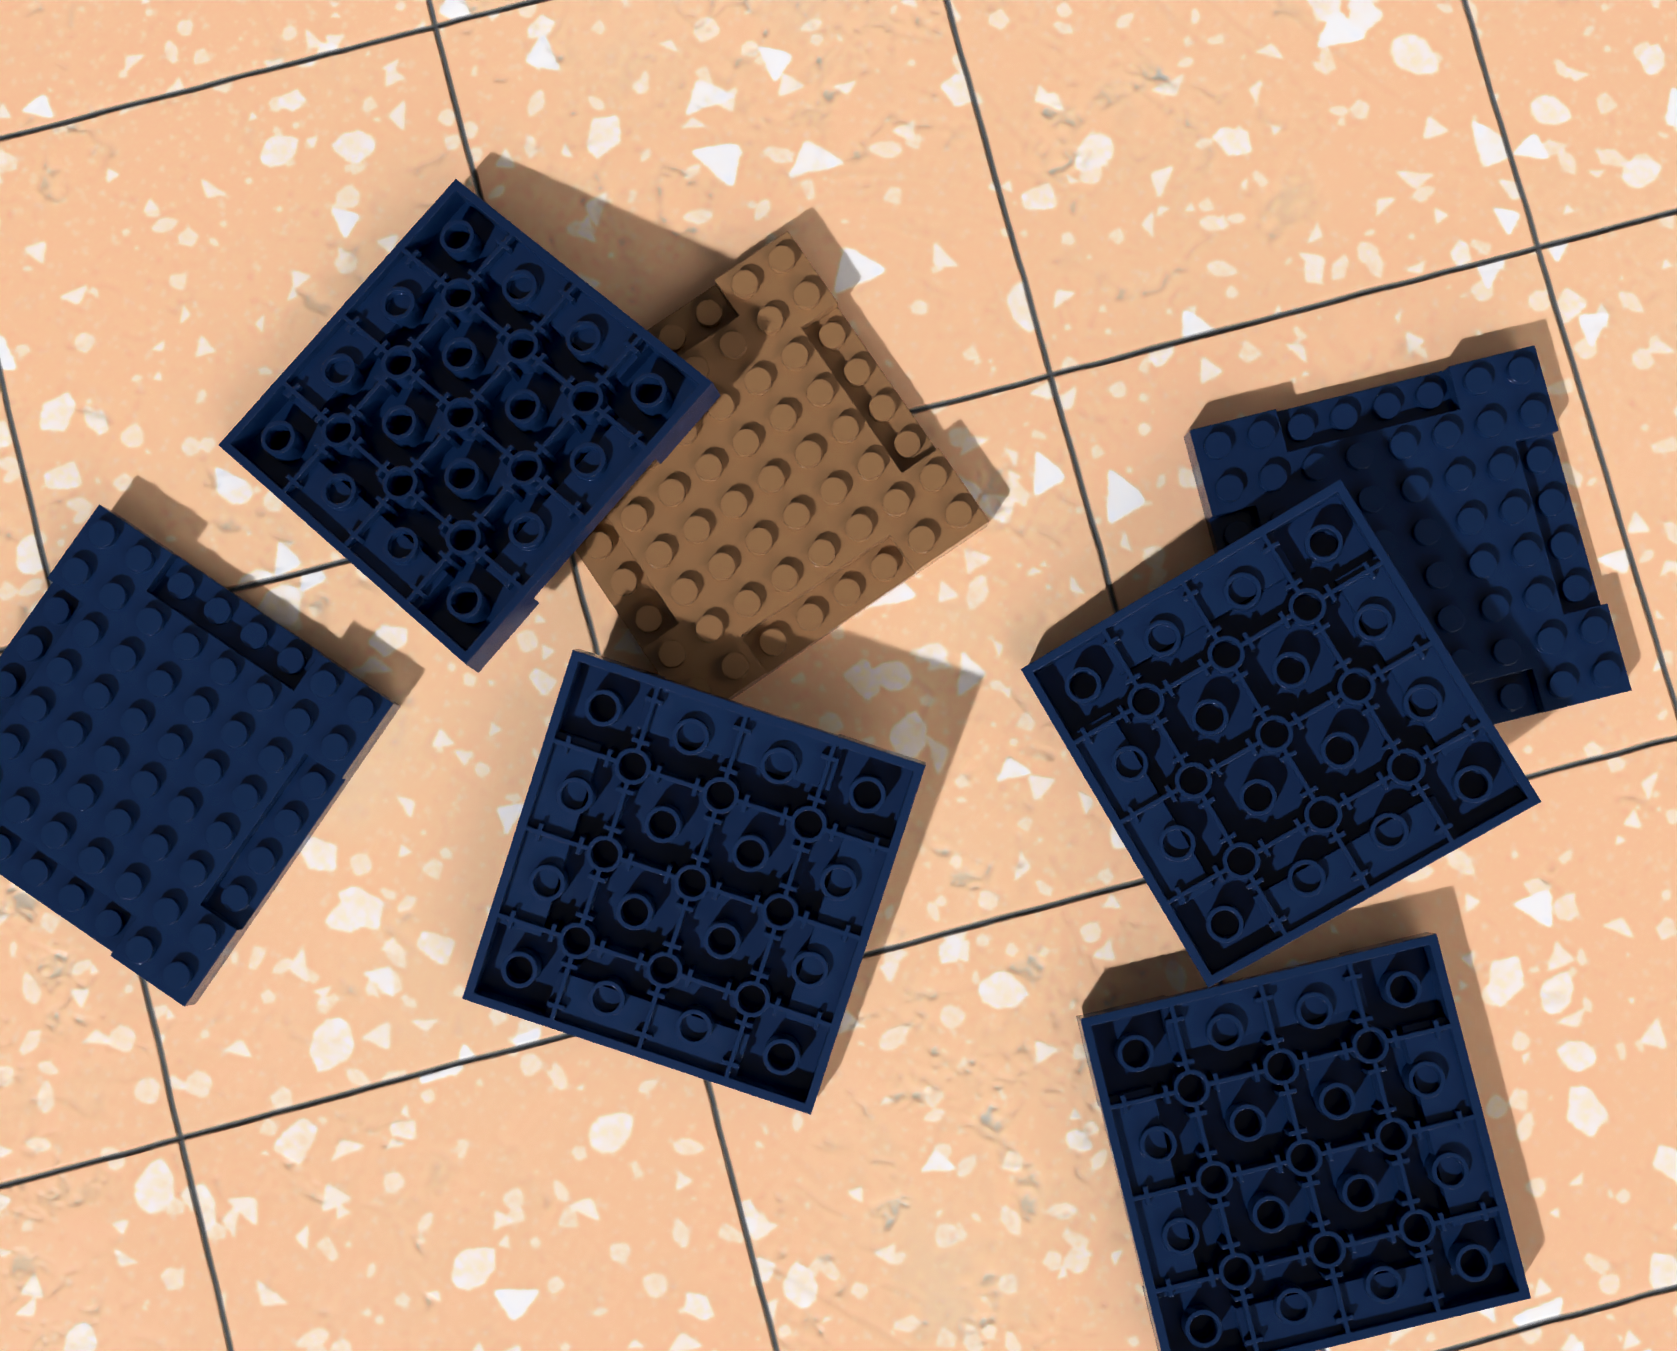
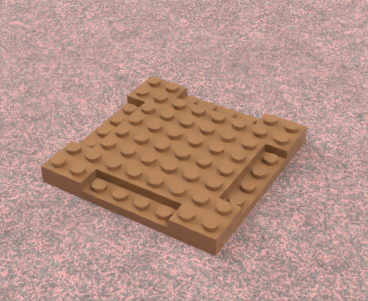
(787, 495)

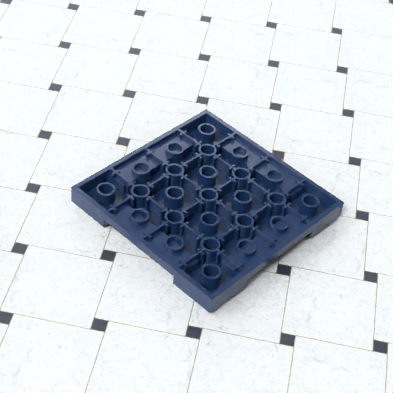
(468, 422)
(1464, 502)
(1278, 734)
(166, 753)
(693, 880)
(1304, 1154)

